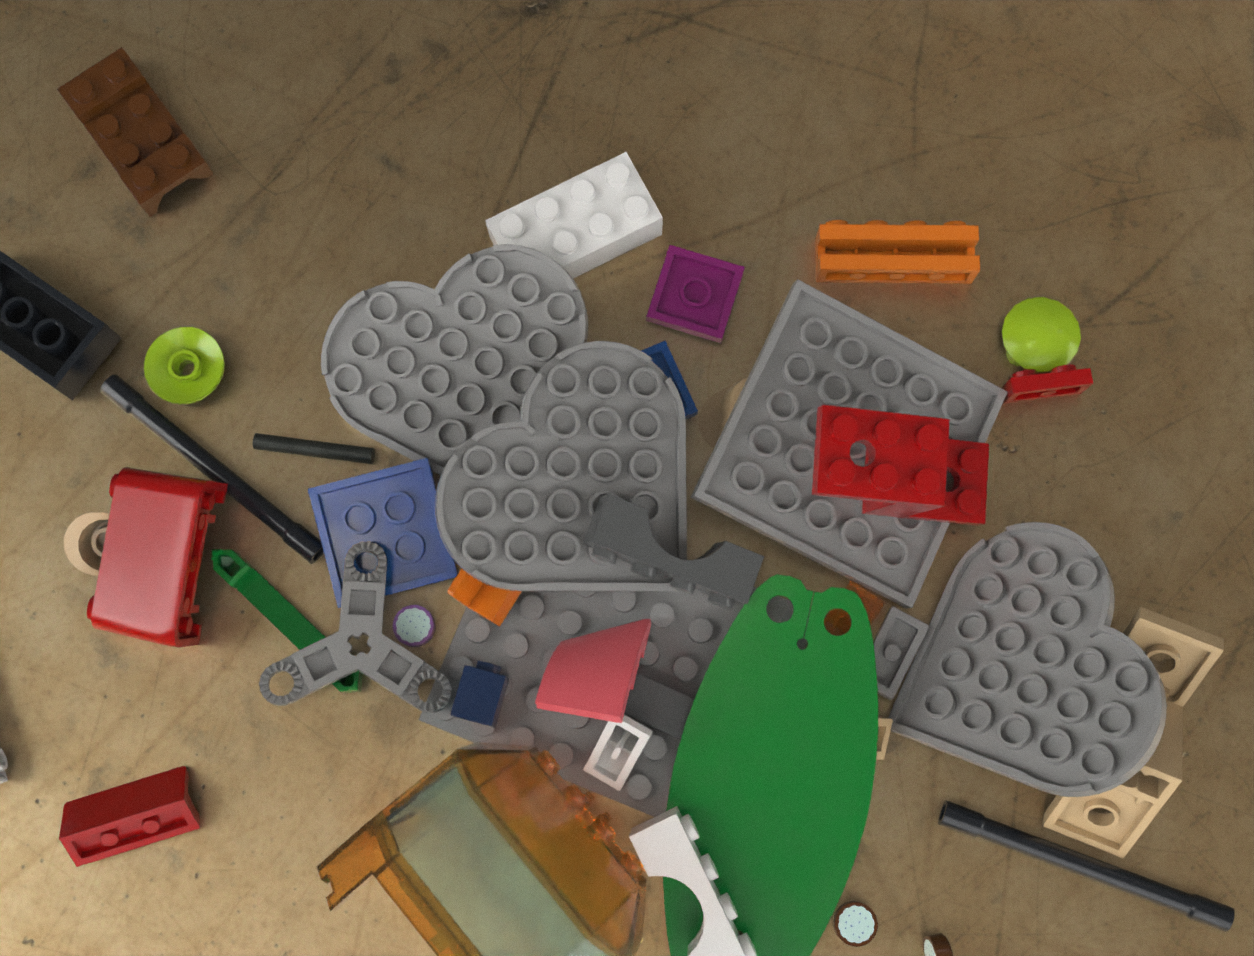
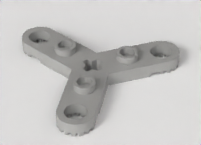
(332, 658)

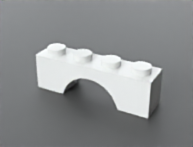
(669, 850)

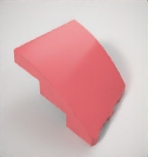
(594, 672)

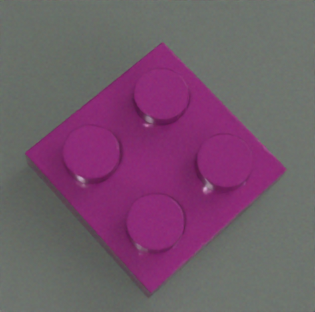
(695, 294)

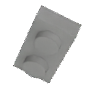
(895, 649)

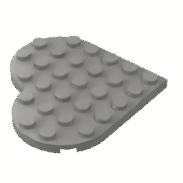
(450, 360)
(527, 489)
(1031, 671)

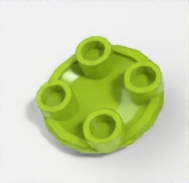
(1040, 334)

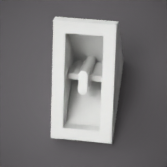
(617, 751)

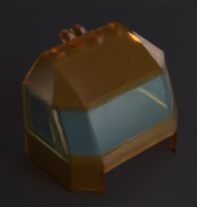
(499, 860)

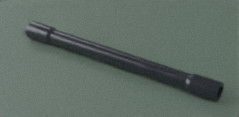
(134, 404)
(1191, 905)

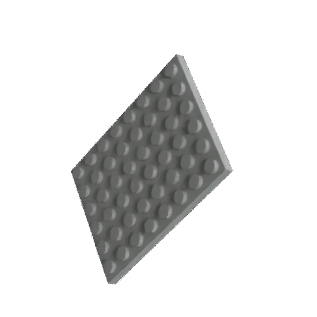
(677, 654)

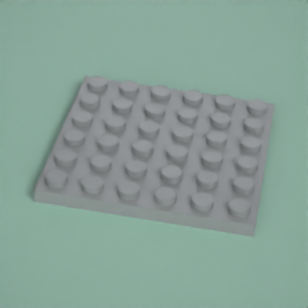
(766, 451)

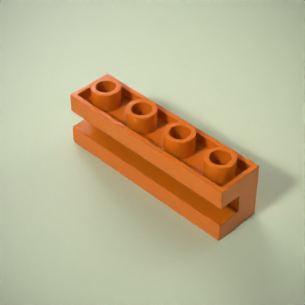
(896, 252)

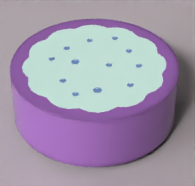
(414, 626)

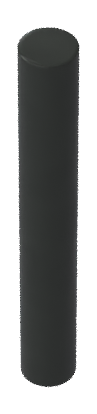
(313, 448)

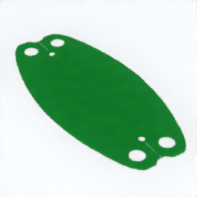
(779, 769)

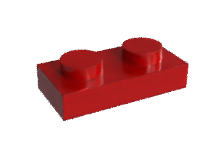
(1061, 382)

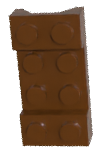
(133, 129)

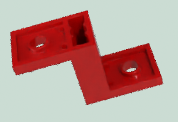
(902, 467)

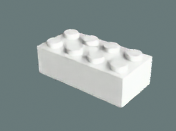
(584, 218)

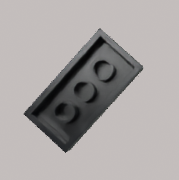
(49, 330)

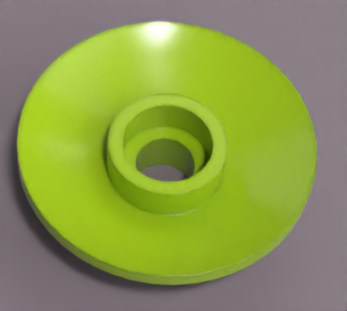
(172, 353)

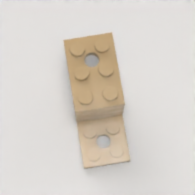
(1141, 797)

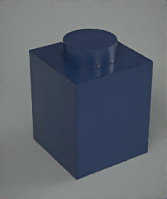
(480, 694)

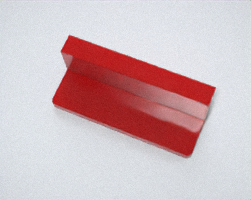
(128, 816)

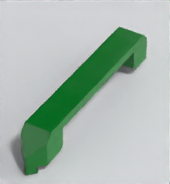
(274, 607)

